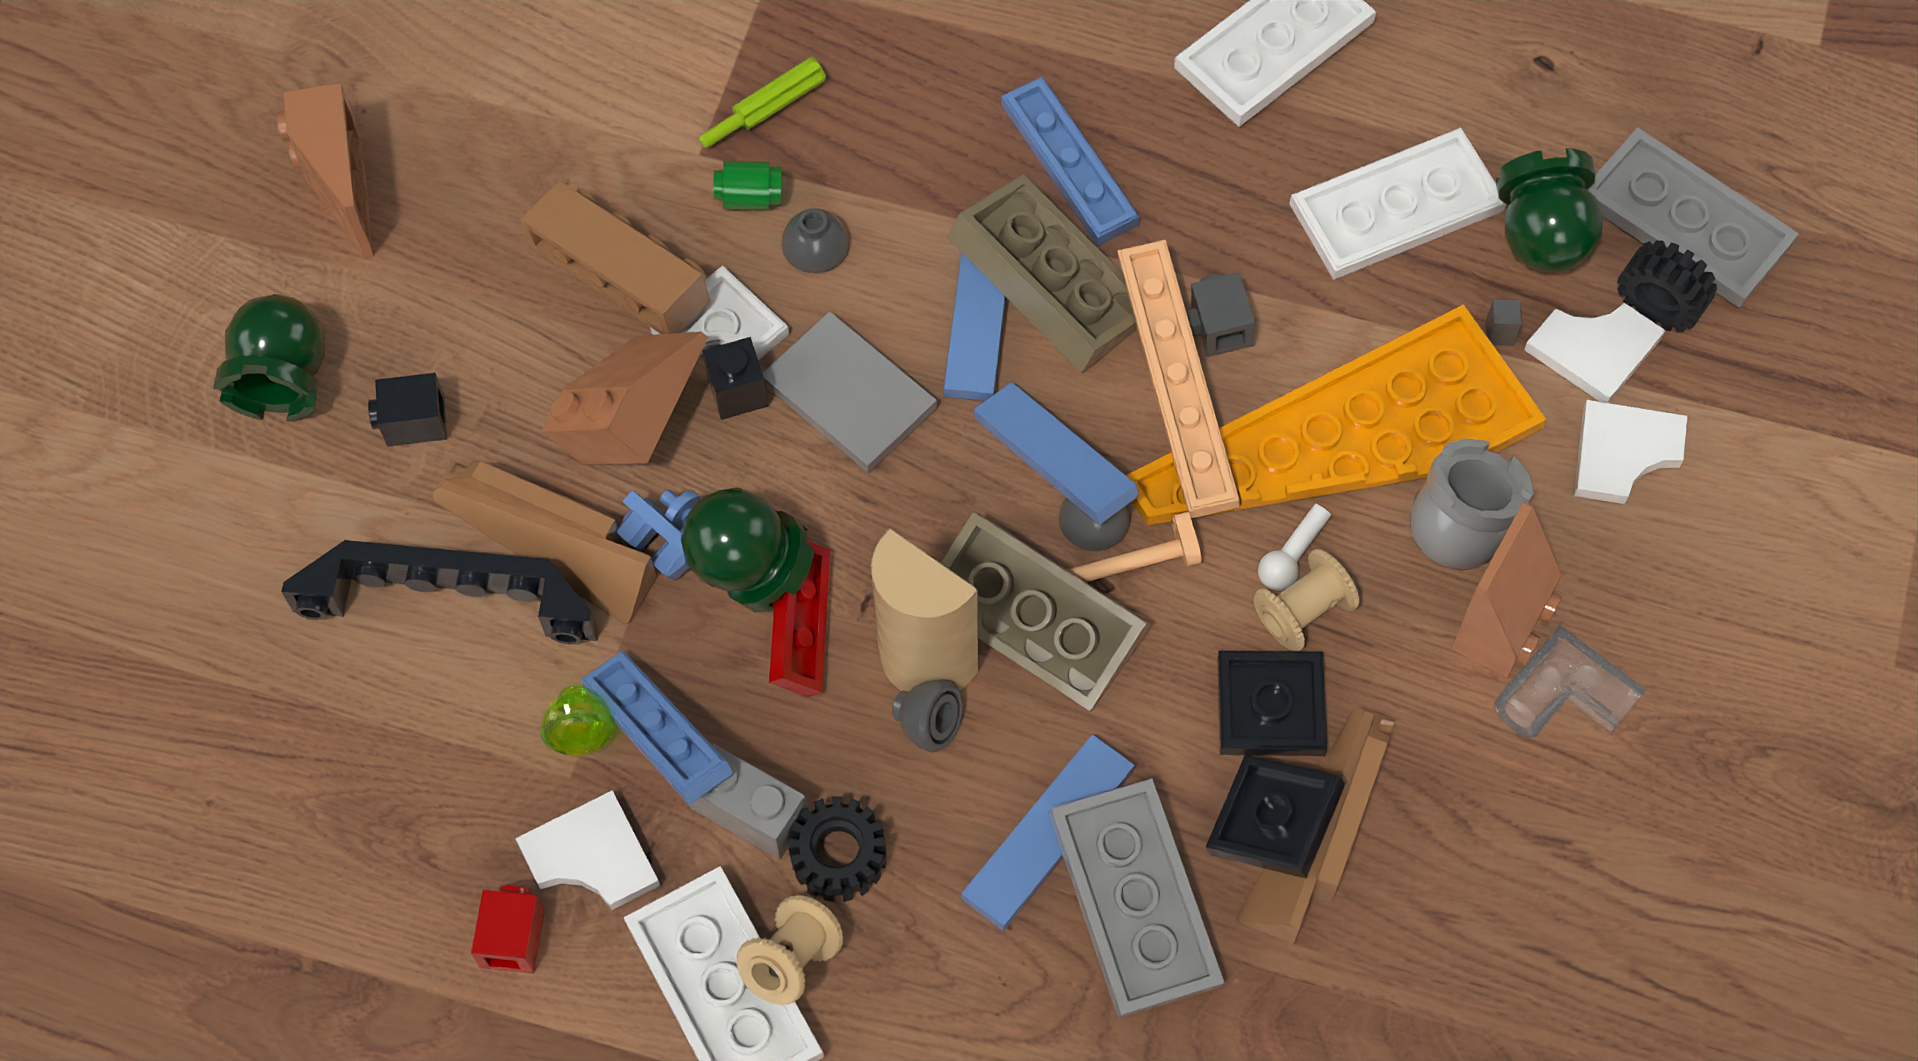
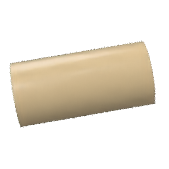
(922, 617)

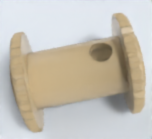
(1306, 599)
(804, 933)

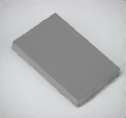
(849, 392)

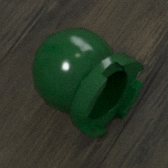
(1550, 212)
(271, 358)
(746, 547)

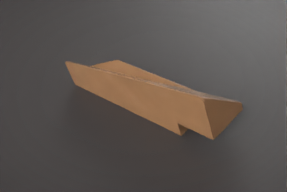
(554, 528)
(1281, 899)

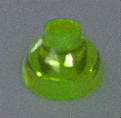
(577, 723)

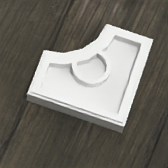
(736, 315)
(1596, 351)
(1623, 445)
(590, 849)

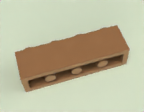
(616, 259)

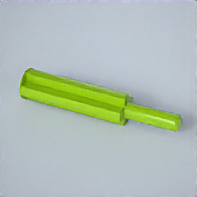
(768, 100)

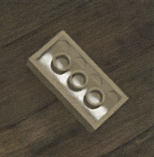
(1047, 270)
(1044, 612)

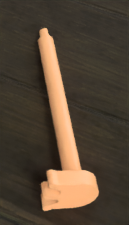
(1184, 546)

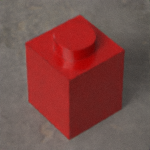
(508, 929)

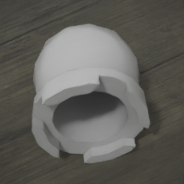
(1467, 504)

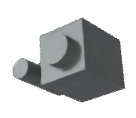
(1221, 314)

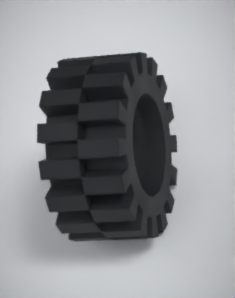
(1667, 285)
(829, 819)

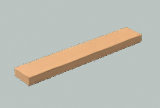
(1178, 379)

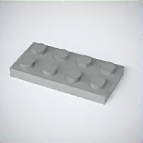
(1670, 199)
(1135, 898)

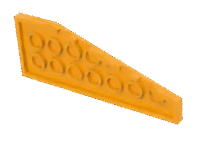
(1365, 422)

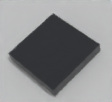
(1271, 703)
(1275, 816)

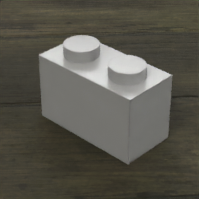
(753, 806)

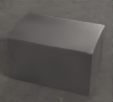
(1503, 322)

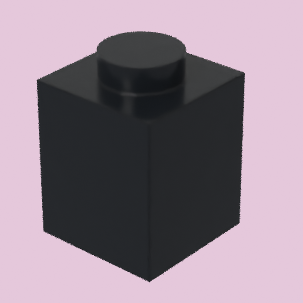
(735, 378)
(409, 409)

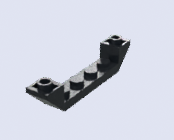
(326, 582)

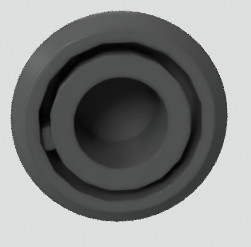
(815, 241)
(1089, 535)
(929, 713)

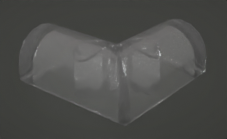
(1561, 673)

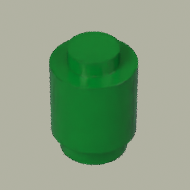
(747, 185)

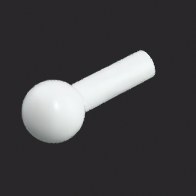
(1280, 567)

